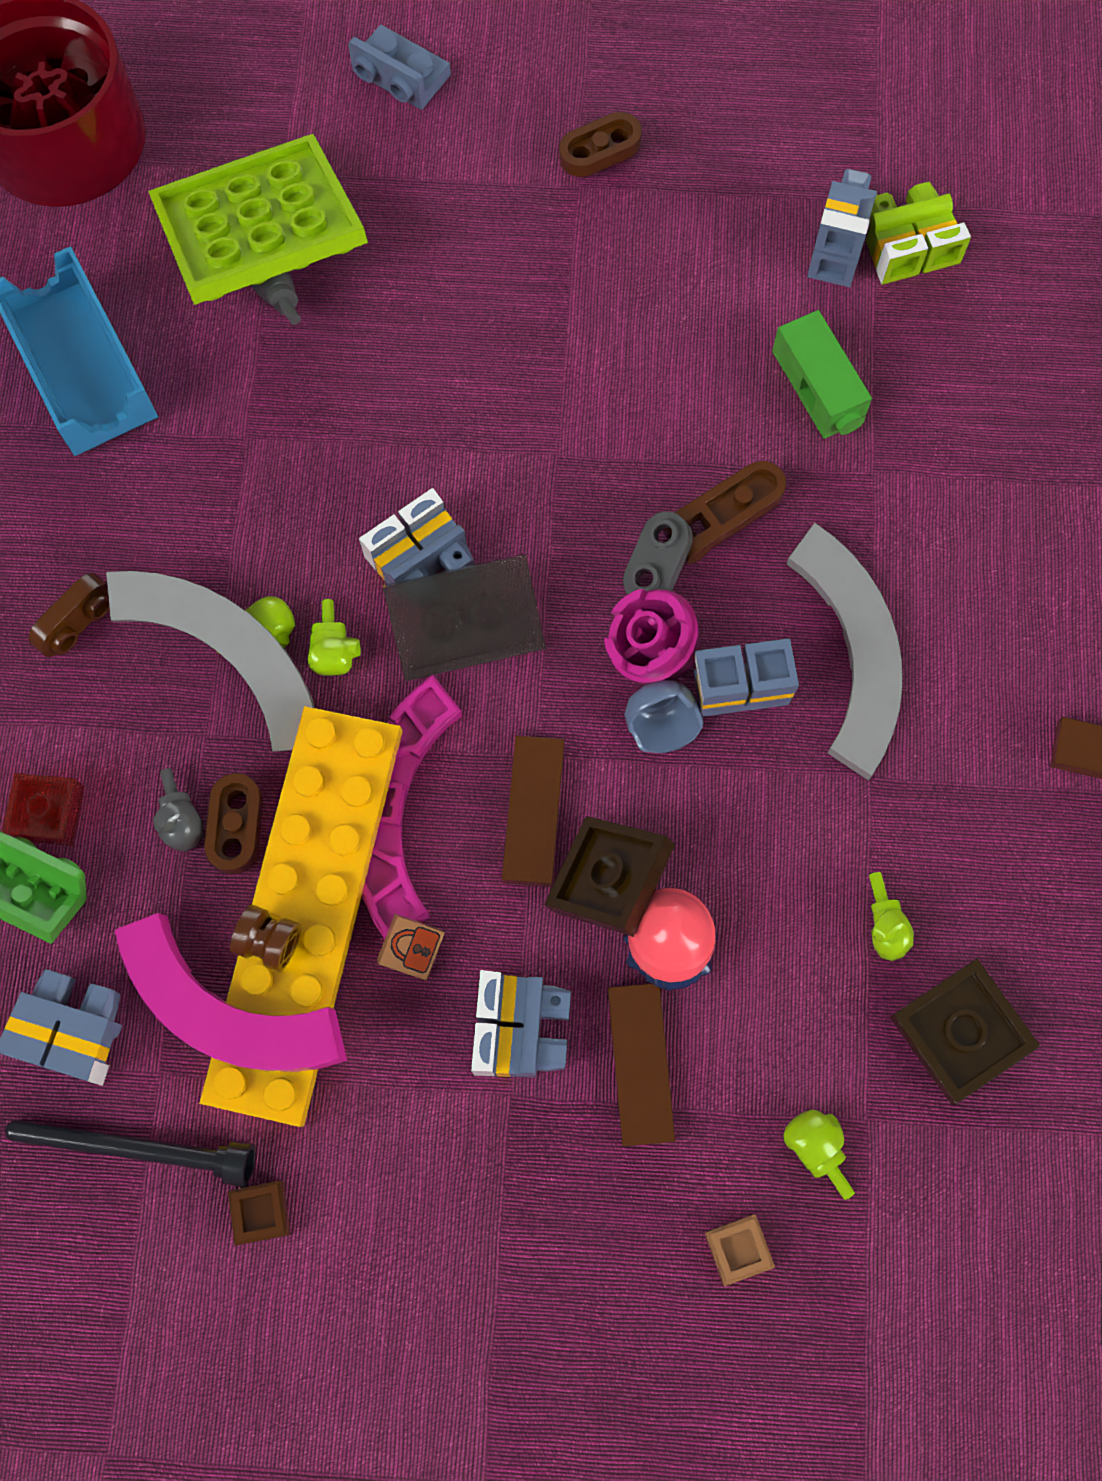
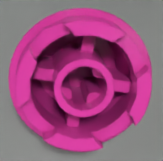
(653, 636)

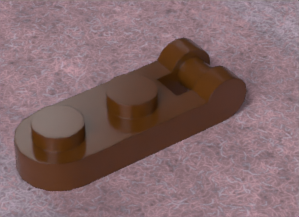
(732, 505)

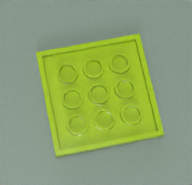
(256, 218)

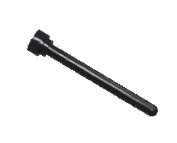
(230, 1162)

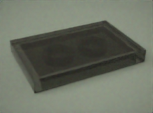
(464, 616)

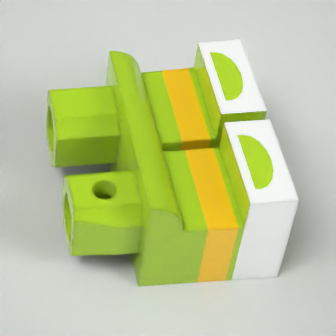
(915, 235)

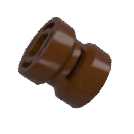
(265, 938)

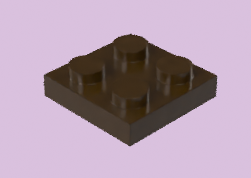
(610, 875)
(964, 1032)

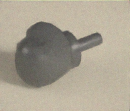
(281, 294)
(177, 818)

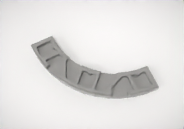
(226, 629)
(870, 646)

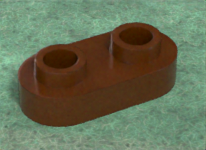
(597, 144)
(63, 622)
(233, 825)

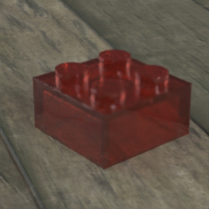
(43, 808)

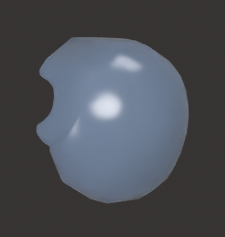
(663, 716)

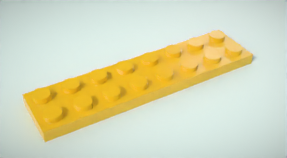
(317, 879)

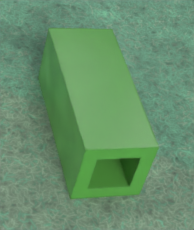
(821, 375)

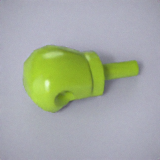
(274, 616)
(329, 647)
(892, 930)
(818, 1144)

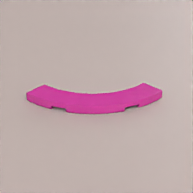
(387, 886)
(211, 1023)

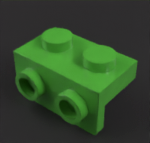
(38, 889)

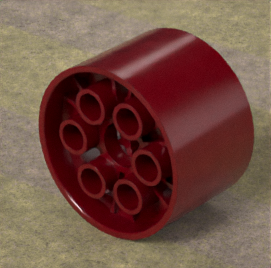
(73, 107)

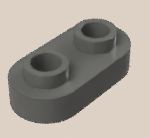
(661, 559)

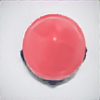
(673, 940)

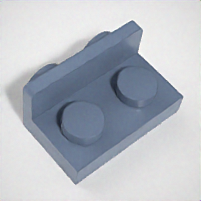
(398, 66)

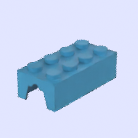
(75, 357)

